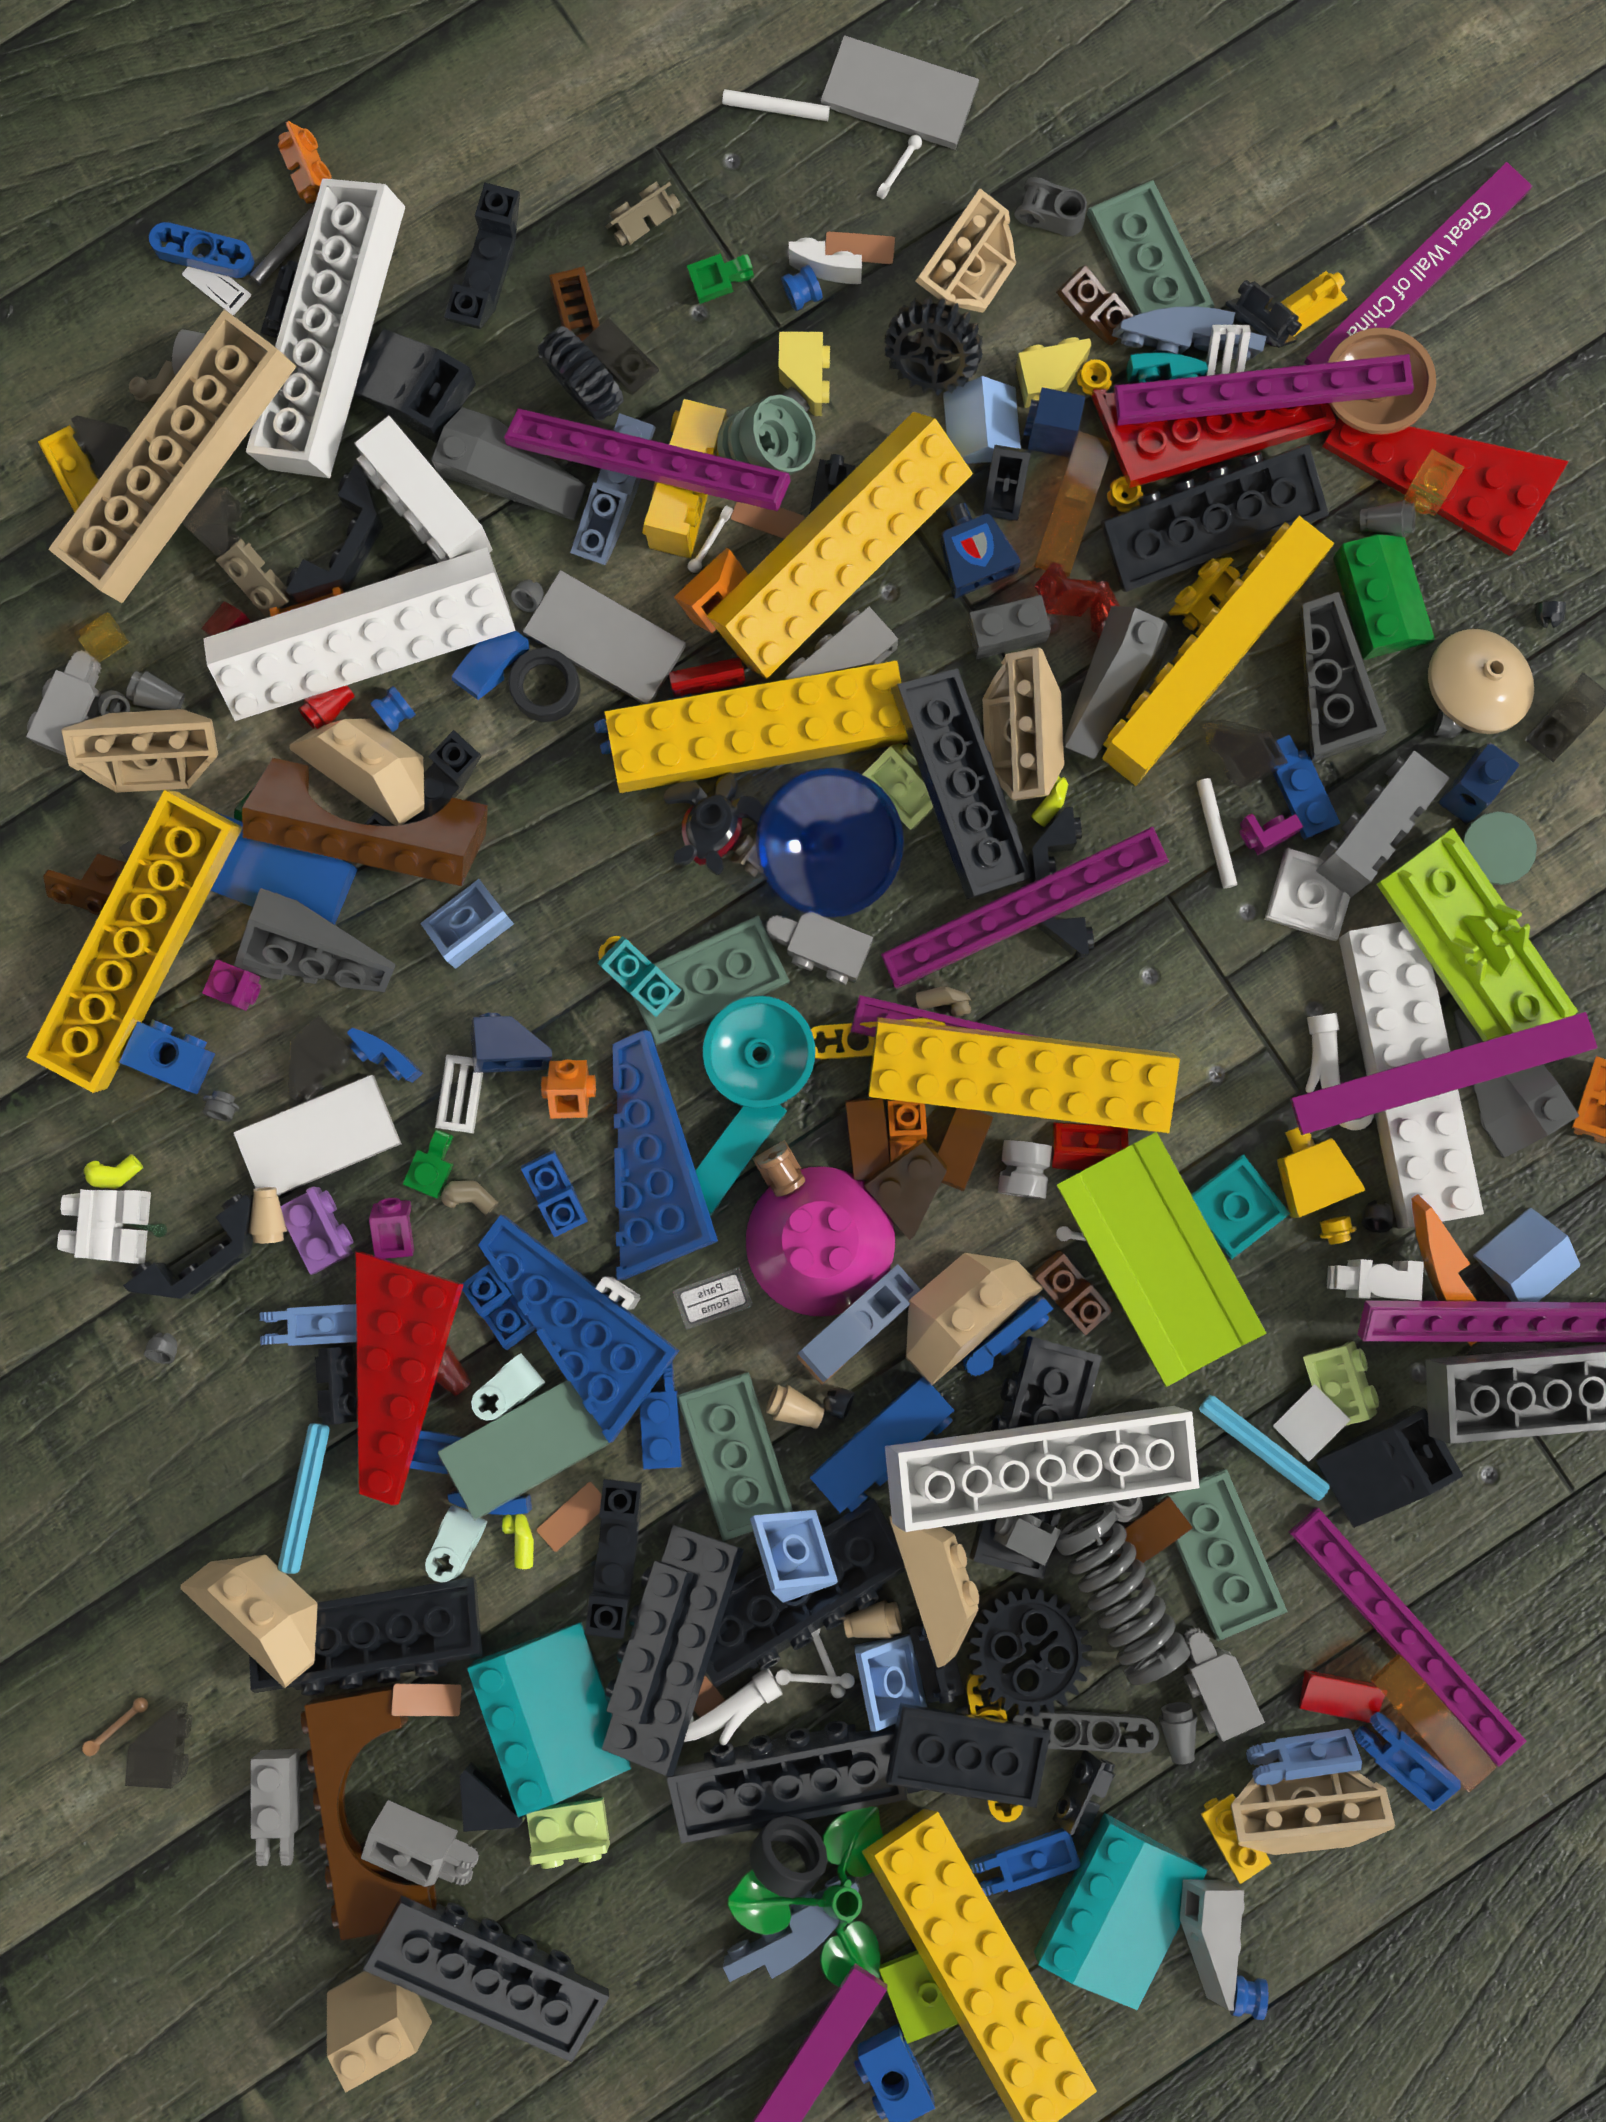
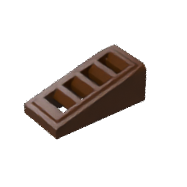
(570, 278)

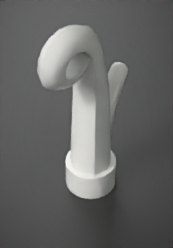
(1326, 1062)
(736, 1708)

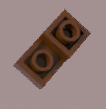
(1093, 304)
(867, 1136)
(963, 1145)
(1072, 1292)
(1156, 1529)

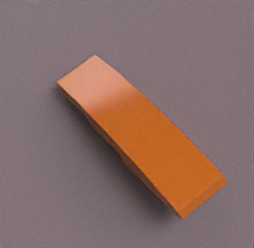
(1440, 1254)

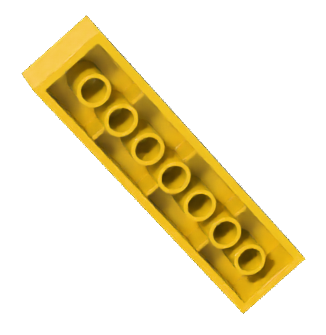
(840, 544)
(1220, 645)
(755, 727)
(134, 941)
(1023, 1075)
(978, 1970)

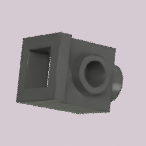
(1027, 1536)

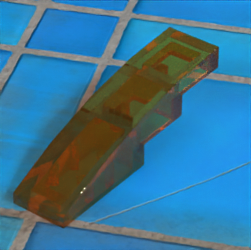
(1074, 502)
(1433, 1722)

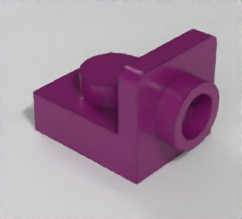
(1275, 832)
(232, 985)
(391, 1228)

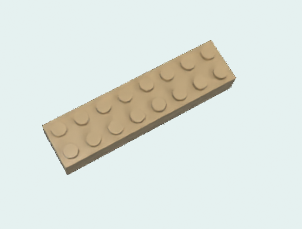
(172, 457)

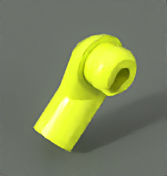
(1051, 803)
(112, 1177)
(524, 1541)

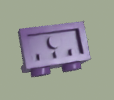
(316, 1230)

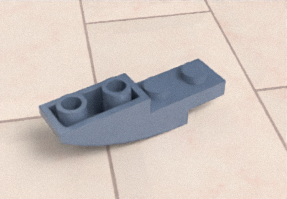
(1176, 327)
(609, 502)
(859, 1323)
(784, 1949)

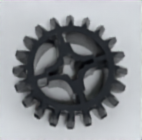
(943, 336)
(580, 373)

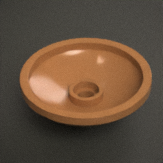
(1390, 413)

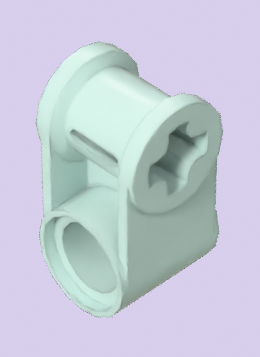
(511, 1384)
(458, 1539)

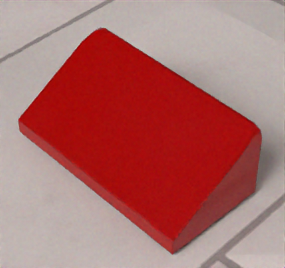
(707, 677)
(1085, 1144)
(1340, 1696)

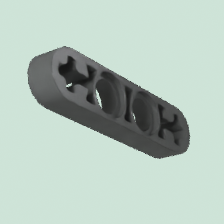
(1084, 1725)

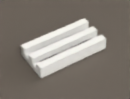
(1231, 331)
(455, 1125)
(618, 1292)

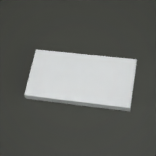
(318, 1137)

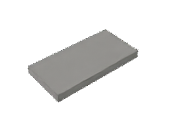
(899, 92)
(604, 638)

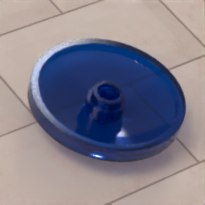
(829, 842)

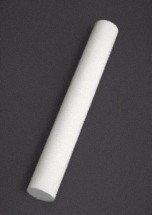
(776, 105)
(1216, 833)

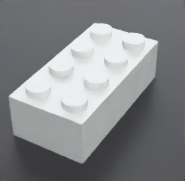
(419, 493)

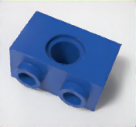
(146, 1050)
(888, 2053)

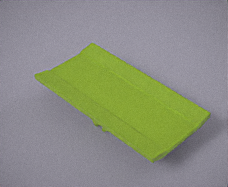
(1474, 940)
(1161, 1259)

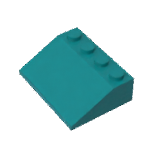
(546, 1718)
(1117, 1914)

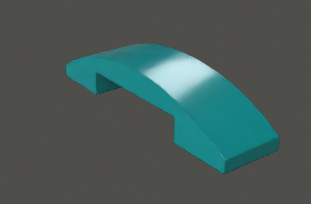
(735, 1151)

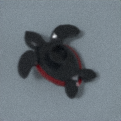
(712, 821)

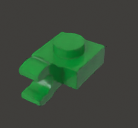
(714, 277)
(429, 1170)

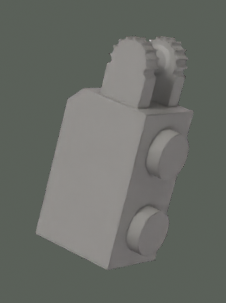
(66, 701)
(822, 944)
(1221, 1687)
(275, 1802)
(418, 1848)

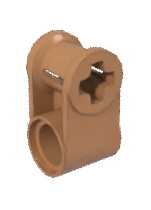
(780, 1169)

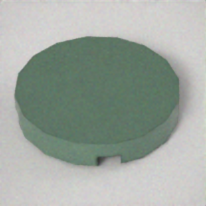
(1501, 846)

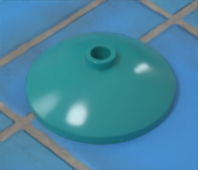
(752, 1025)

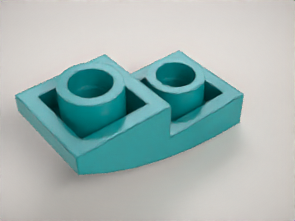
(1152, 366)
(639, 976)

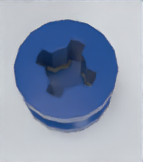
(802, 287)
(393, 708)
(1251, 1998)

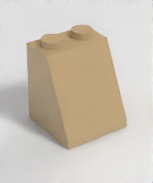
(372, 2027)

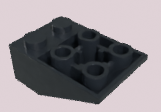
(413, 383)
(1388, 1467)

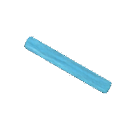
(1264, 1447)
(303, 1498)

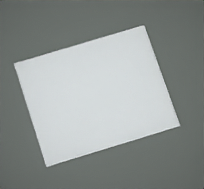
(1311, 1422)

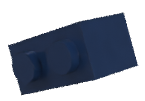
(1054, 422)

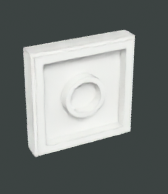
(1306, 898)

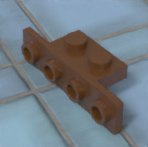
(91, 890)

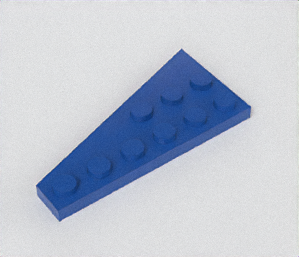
(654, 1173)
(591, 1338)

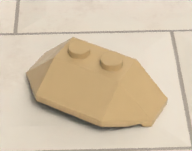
(972, 256)
(1024, 725)
(142, 749)
(368, 765)
(963, 1309)
(940, 1587)
(260, 1611)
(1311, 1813)

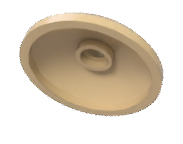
(1469, 689)

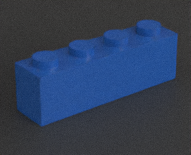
(863, 1457)

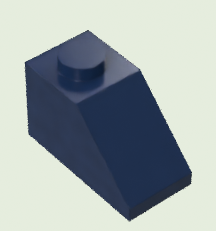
(506, 1045)

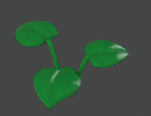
(768, 1913)

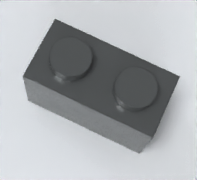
(1008, 627)

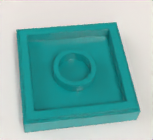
(1238, 1206)

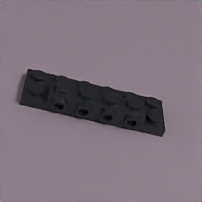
(1213, 515)
(962, 783)
(1049, 1388)
(762, 1626)
(387, 1637)
(669, 1649)
(780, 1777)
(487, 1975)

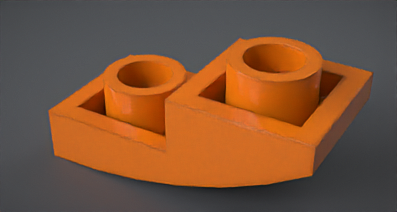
(905, 1125)

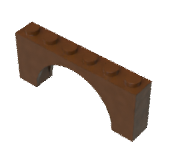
(433, 848)
(337, 1733)

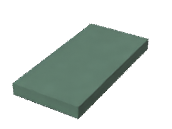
(1148, 251)
(714, 975)
(522, 1449)
(734, 1453)
(1225, 1558)

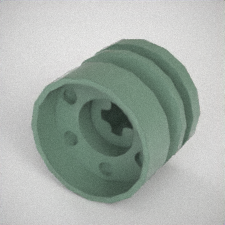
(769, 435)

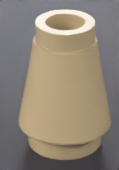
(266, 1216)
(793, 1407)
(876, 1621)

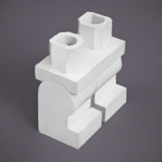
(101, 1225)
(1367, 1280)

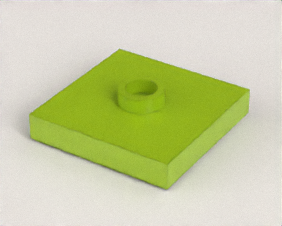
(916, 1997)

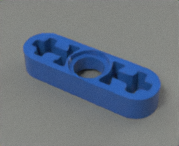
(189, 238)

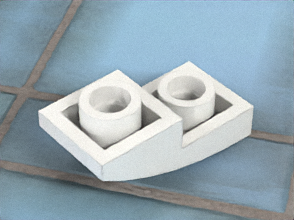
(839, 267)

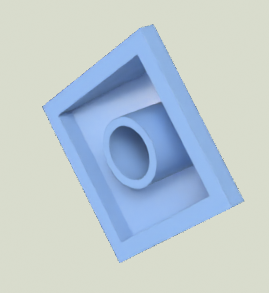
(981, 417)
(466, 924)
(1528, 1257)
(793, 1553)
(889, 1678)

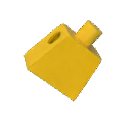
(1315, 1174)

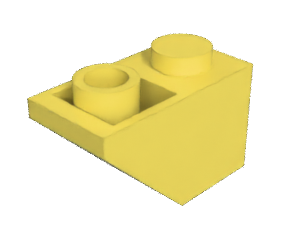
(802, 366)
(1050, 366)

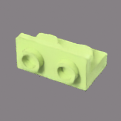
(902, 781)
(1343, 1380)
(568, 1833)

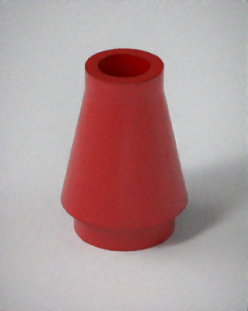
(325, 707)

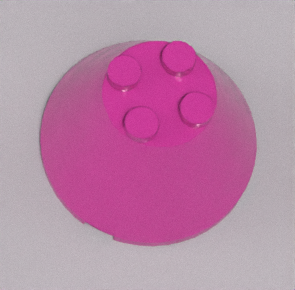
(820, 1243)

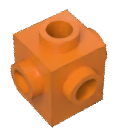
(568, 1088)

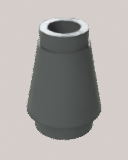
(1389, 519)
(153, 693)
(1179, 1730)

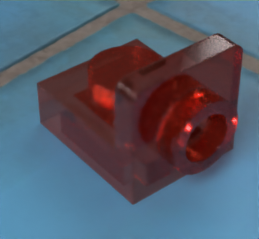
(1064, 594)

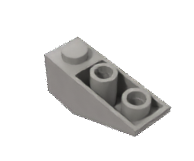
(860, 643)
(1212, 1927)

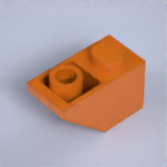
(710, 588)

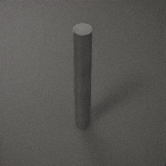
(282, 249)

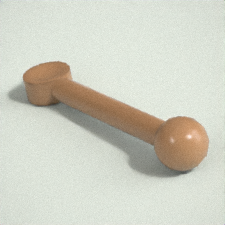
(92, 1746)

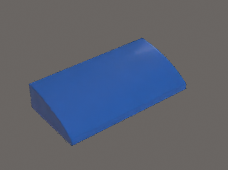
(300, 875)

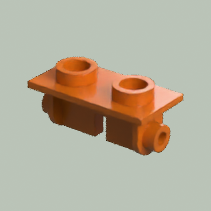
(297, 149)

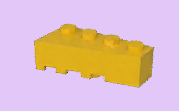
(674, 511)

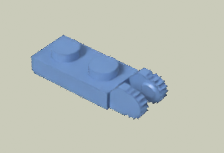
(314, 1325)
(1305, 1757)

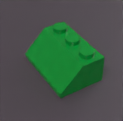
(1382, 595)

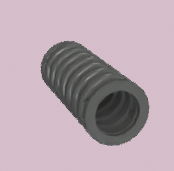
(1147, 1648)

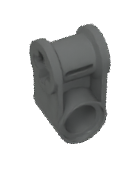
(1049, 206)

